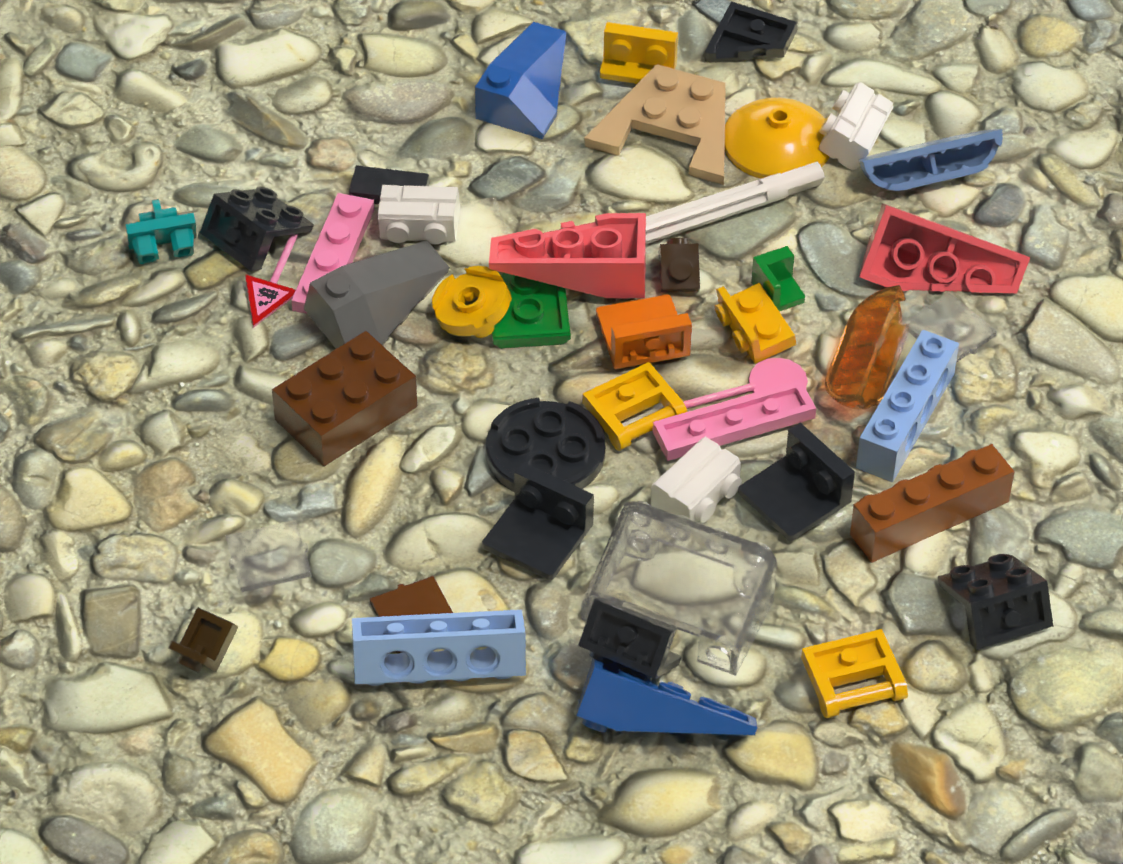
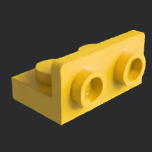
(635, 50)
(754, 322)

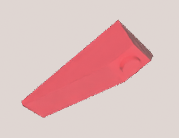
(590, 258)
(937, 258)

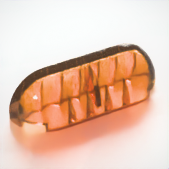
(868, 351)

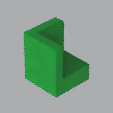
(775, 275)

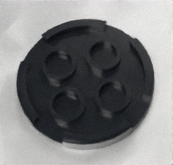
(547, 436)

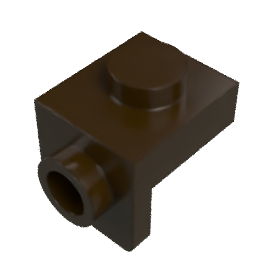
(679, 266)
(204, 641)

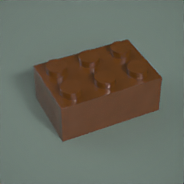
(344, 398)

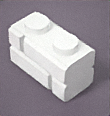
(855, 125)
(418, 213)
(698, 482)

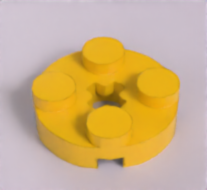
(478, 317)

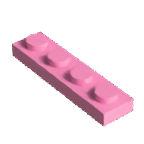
(336, 242)
(735, 419)

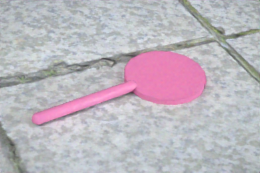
(763, 376)

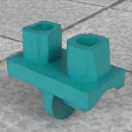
(159, 228)

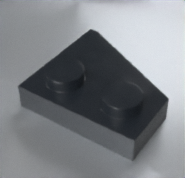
(750, 35)

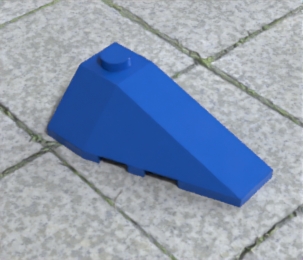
(524, 82)
(628, 703)

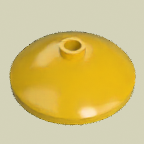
(774, 137)

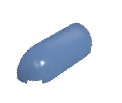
(932, 160)

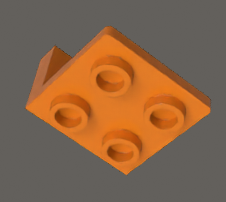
(644, 331)

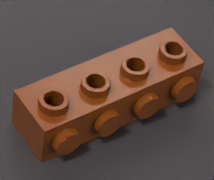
(931, 502)

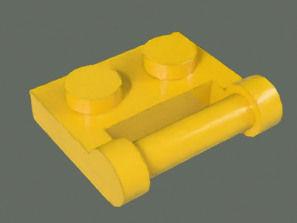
(628, 396)
(852, 661)

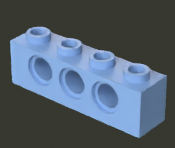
(907, 405)
(422, 634)

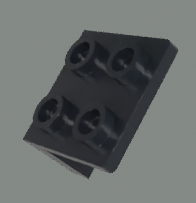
(248, 221)
(800, 486)
(541, 522)
(1000, 599)
(629, 639)

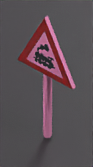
(268, 296)

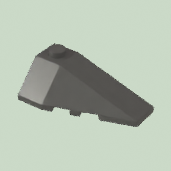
(374, 293)

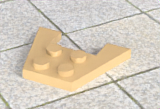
(672, 107)

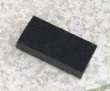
(368, 181)

